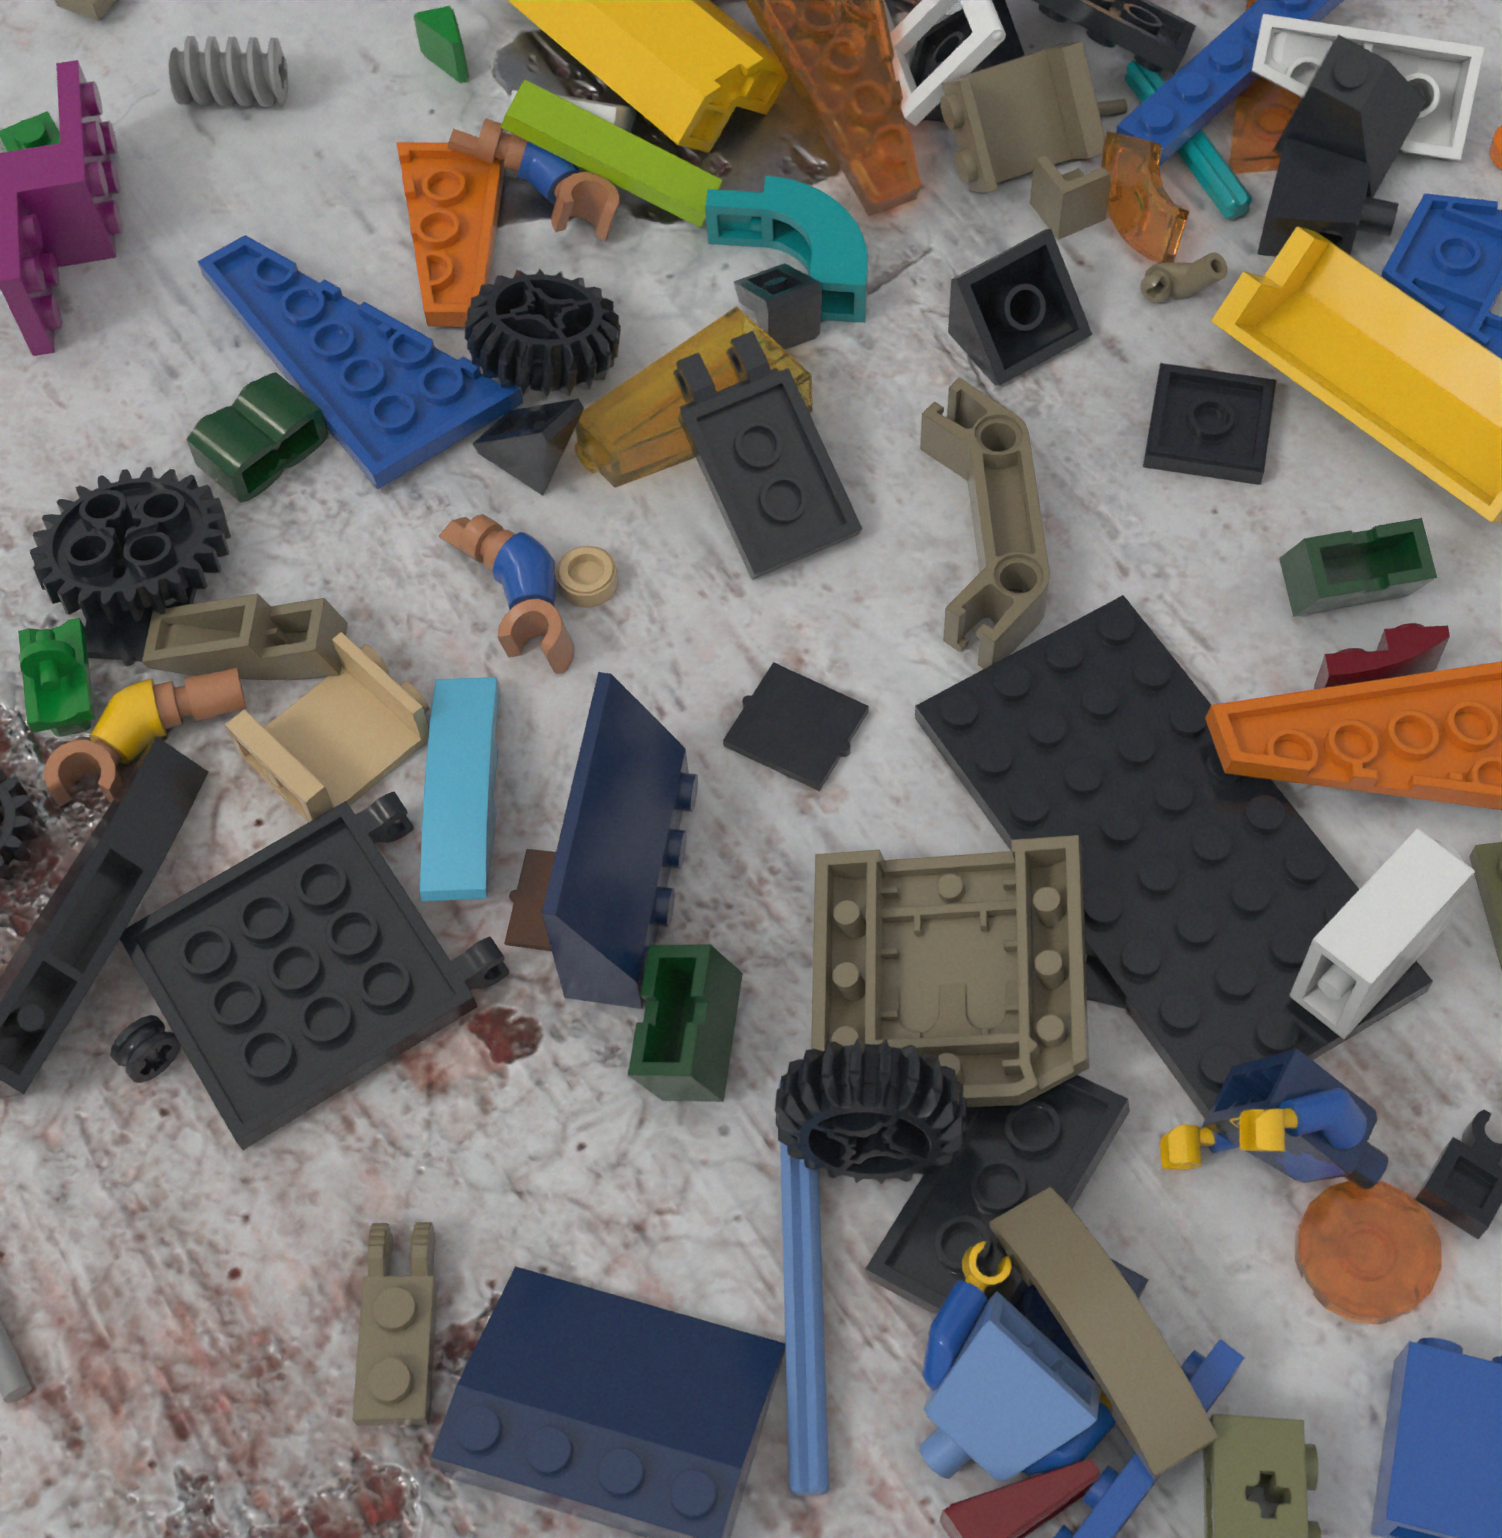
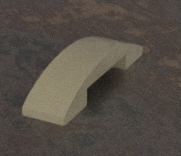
(1108, 1329)

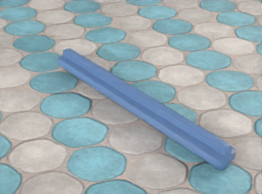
(804, 1328)

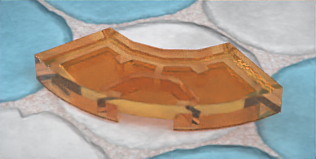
(1138, 200)

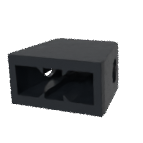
(1322, 195)

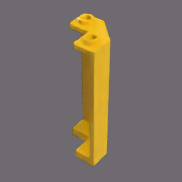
(668, 59)
(1378, 363)

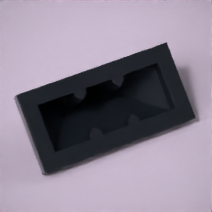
(531, 441)

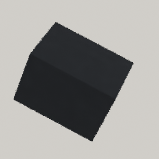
(1016, 309)

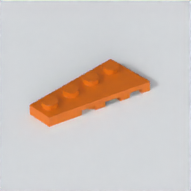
(452, 225)

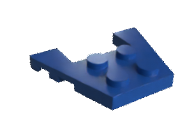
(1453, 263)

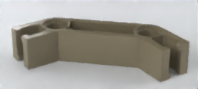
(995, 456)

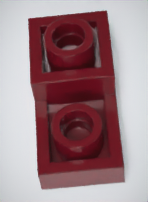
(1400, 652)

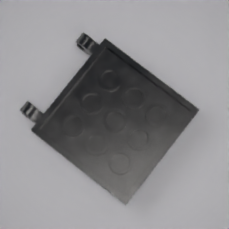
(303, 969)

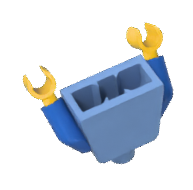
(1003, 1387)

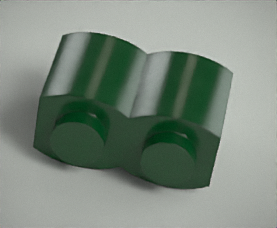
(257, 436)

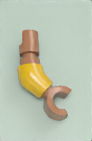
(130, 724)

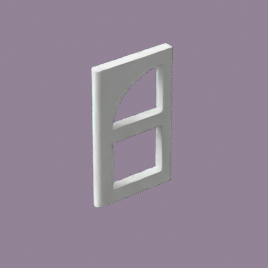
(986, 36)

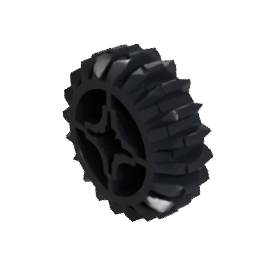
(542, 332)
(871, 1111)

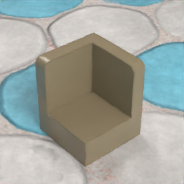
(1068, 200)

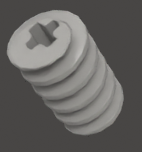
(228, 74)

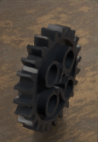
(130, 545)

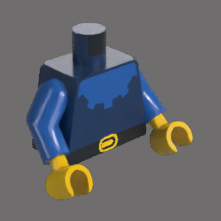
(1288, 1117)

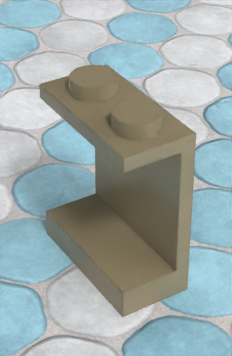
(1022, 112)

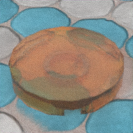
(1368, 1252)

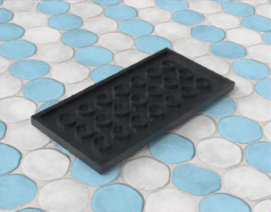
(1190, 874)

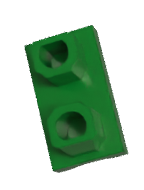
(57, 678)

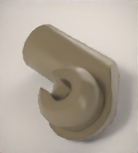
(1182, 279)

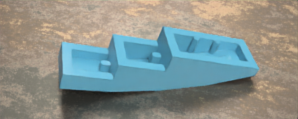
(459, 790)

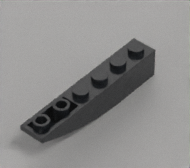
(91, 910)

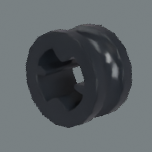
(145, 1048)

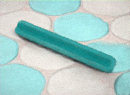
(1198, 153)

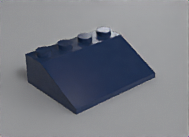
(617, 849)
(610, 1409)

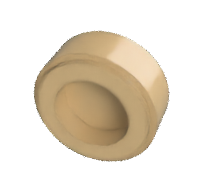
(587, 576)

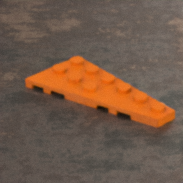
(1389, 736)

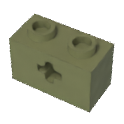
(1261, 1455)

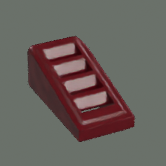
(1021, 1506)

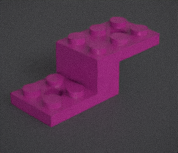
(57, 208)

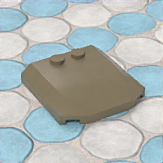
(959, 961)

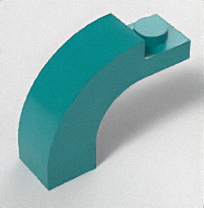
(807, 227)

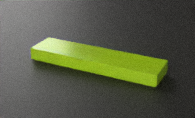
(610, 152)

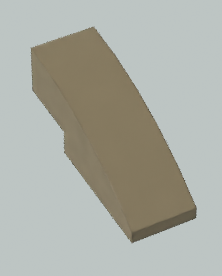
(248, 636)

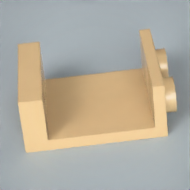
(336, 735)

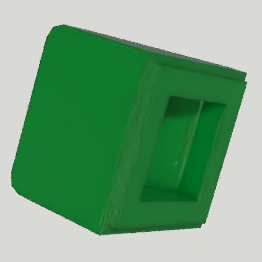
(441, 41)

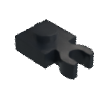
(1466, 1180)

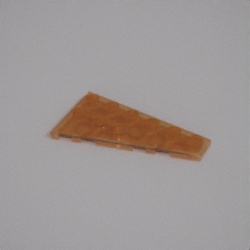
(845, 75)

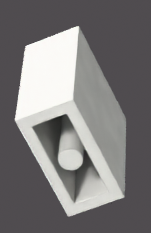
(1381, 932)

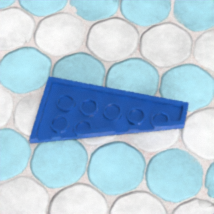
(375, 378)

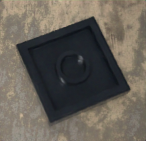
(1210, 423)

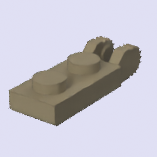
(396, 1333)

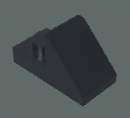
(784, 303)

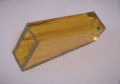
(637, 423)

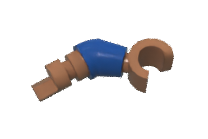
(559, 181)
(528, 583)

